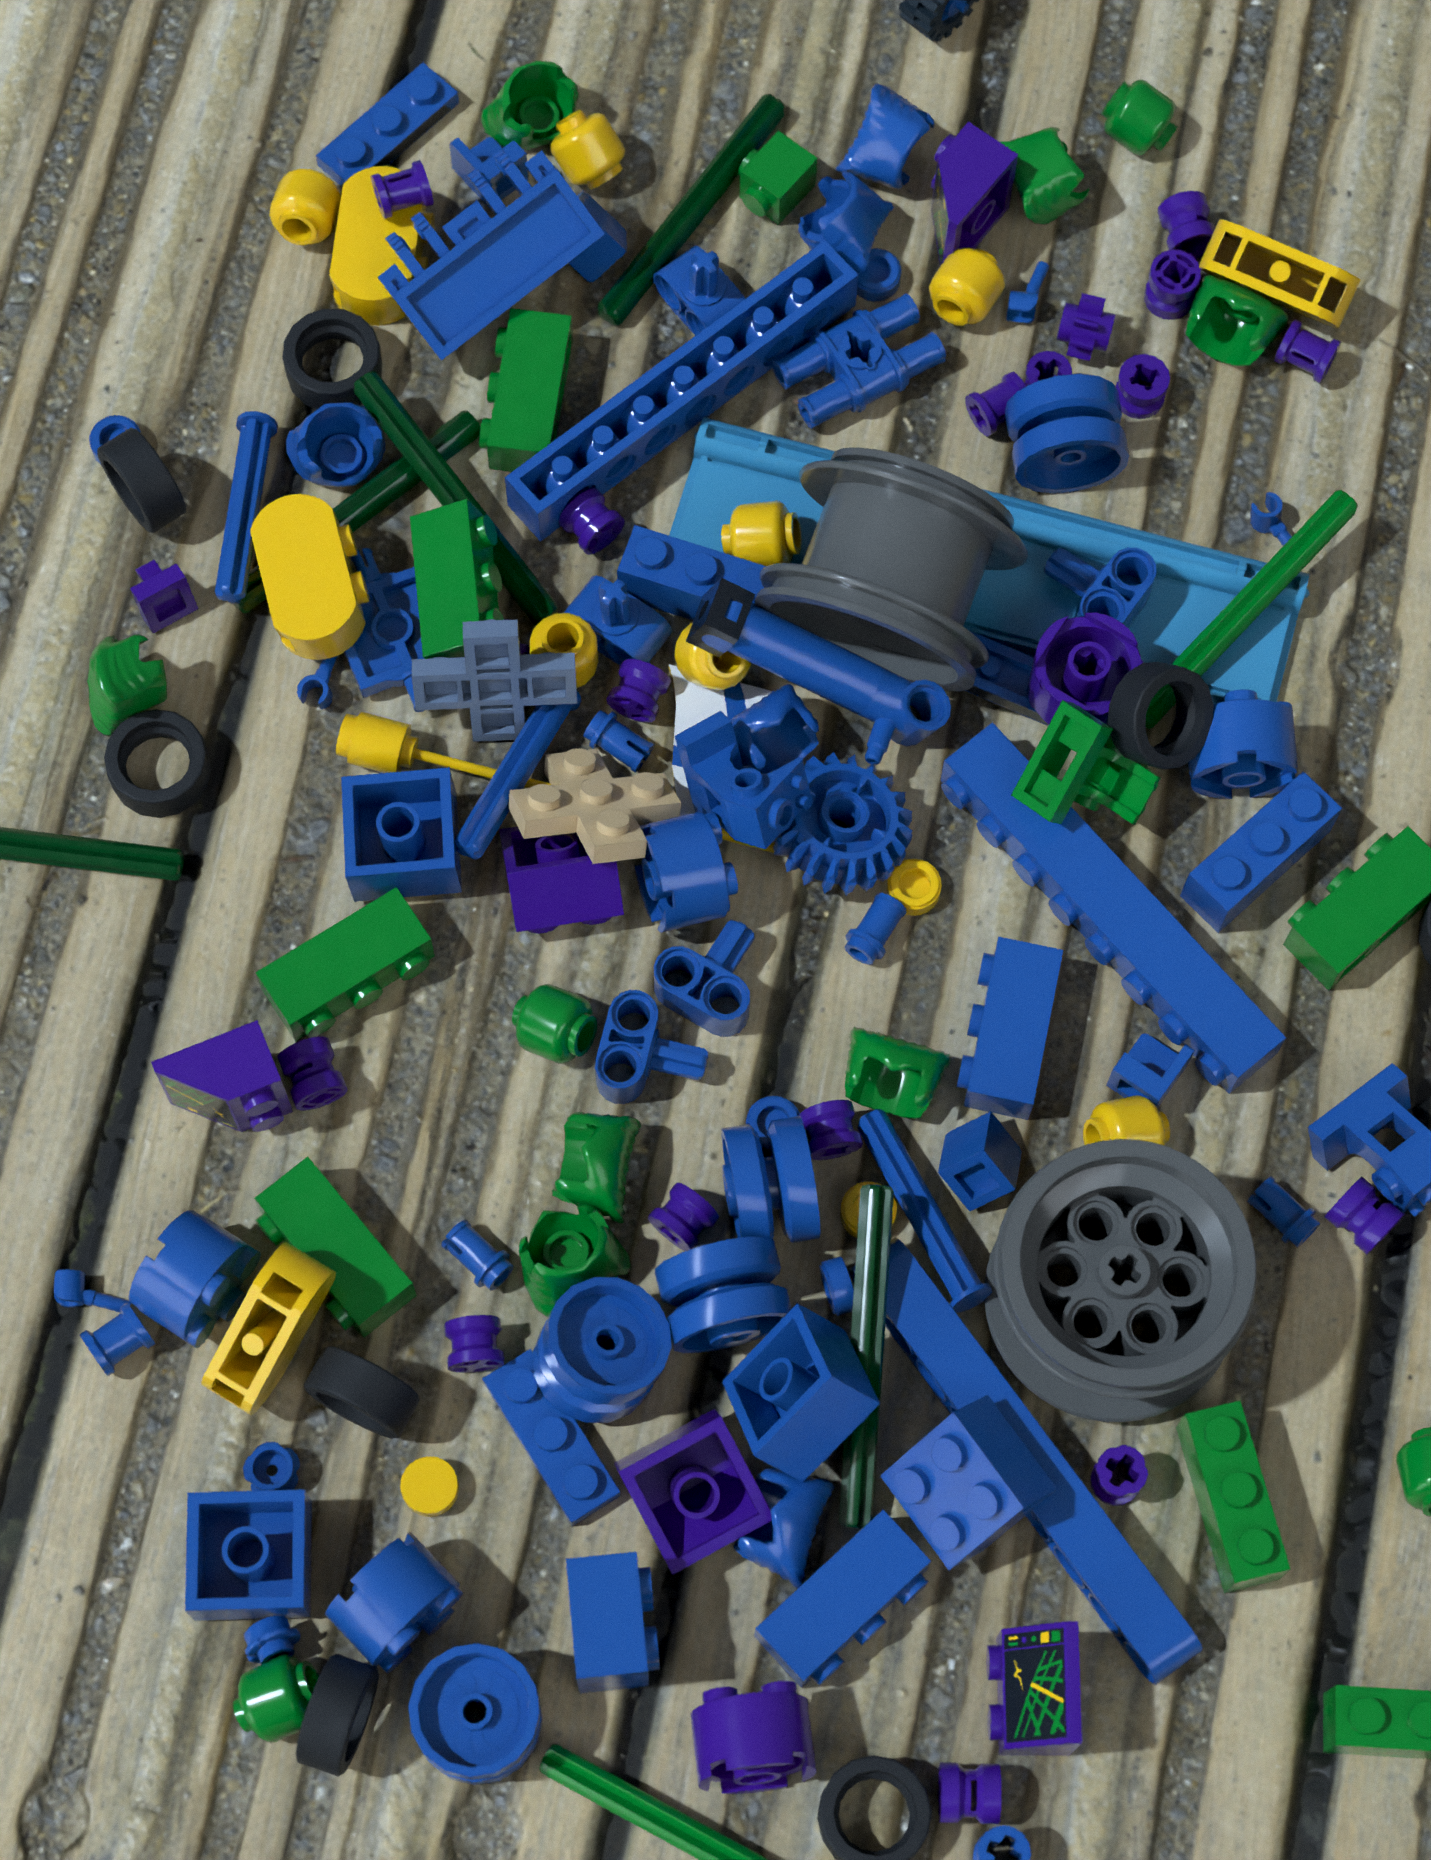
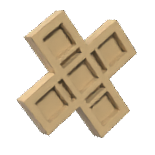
(594, 805)

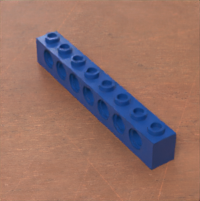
(683, 388)

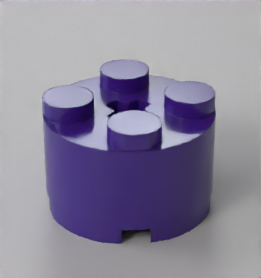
(1079, 646)
(752, 1738)

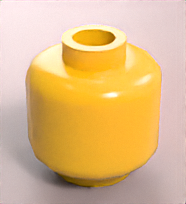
(587, 149)
(305, 206)
(966, 286)
(762, 533)
(568, 635)
(707, 669)
(1127, 1119)

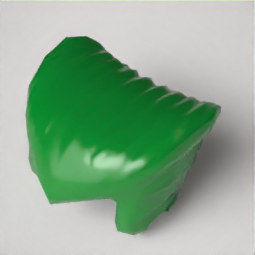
(531, 105)
(1046, 175)
(1232, 322)
(122, 683)
(892, 1073)
(597, 1161)
(568, 1251)

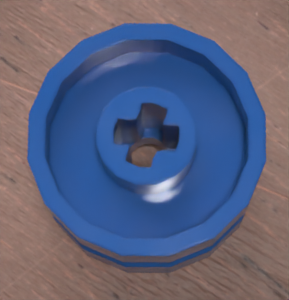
(1066, 433)
(763, 1184)
(722, 1294)
(601, 1349)
(486, 1679)

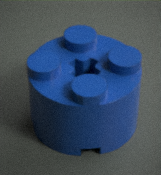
(1246, 747)
(684, 871)
(193, 1277)
(395, 1600)

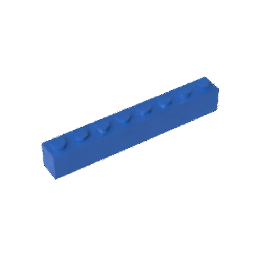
(1115, 915)

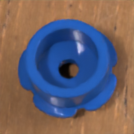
(269, 1455)
(270, 1639)

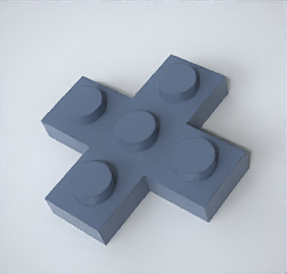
(494, 680)

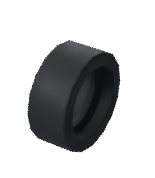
(320, 327)
(141, 480)
(1131, 704)
(149, 726)
(361, 1392)
(337, 1714)
(880, 1769)

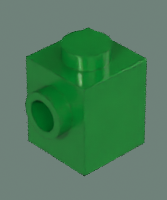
(777, 177)

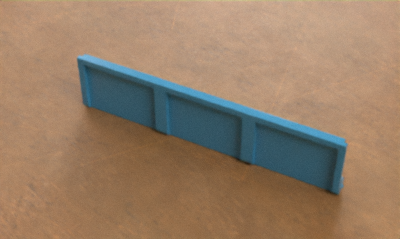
(1020, 603)

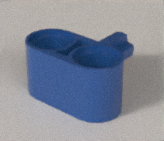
(697, 288)
(1102, 589)
(620, 621)
(711, 980)
(641, 1050)

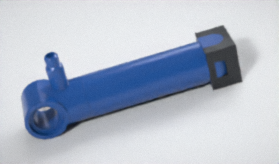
(736, 625)

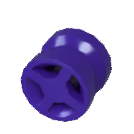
(1136, 398)
(591, 521)
(638, 690)
(831, 1129)
(683, 1217)
(474, 1343)

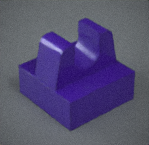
(162, 595)

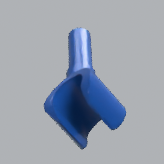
(1023, 304)
(1271, 521)
(320, 680)
(71, 1292)

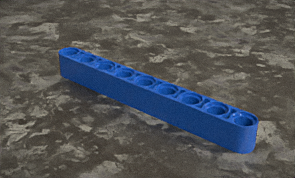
(1068, 1519)

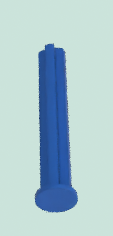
(244, 504)
(511, 775)
(922, 1212)

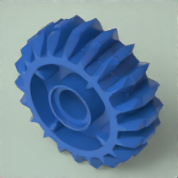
(874, 834)

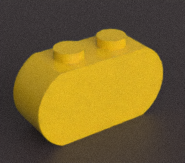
(363, 252)
(1279, 273)
(309, 576)
(268, 1328)

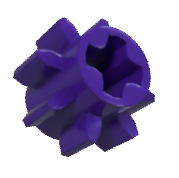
(1085, 327)

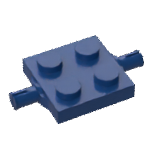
(391, 630)

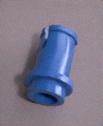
(618, 740)
(875, 928)
(1284, 1212)
(478, 1255)

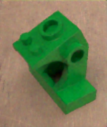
(1094, 776)

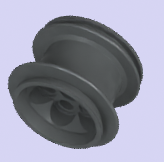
(895, 564)
(1122, 1188)

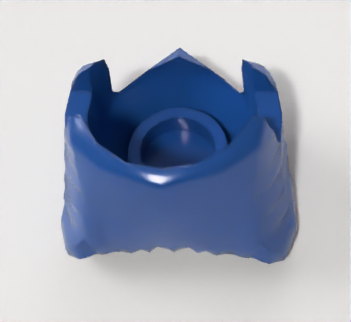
(886, 138)
(847, 220)
(336, 445)
(775, 731)
(795, 1513)

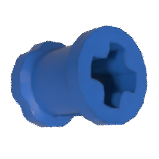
(117, 1339)
(1018, 1848)

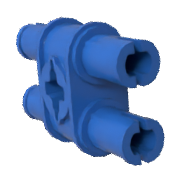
(855, 381)

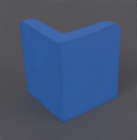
(482, 159)
(607, 249)
(1149, 1069)
(980, 1161)

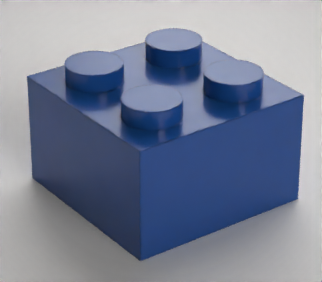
(401, 833)
(800, 1393)
(968, 1482)
(248, 1554)
(608, 1624)

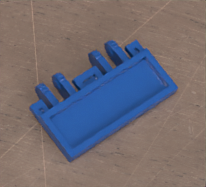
(492, 258)

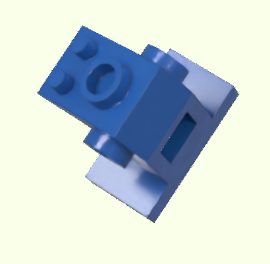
(747, 803)
(1350, 1128)

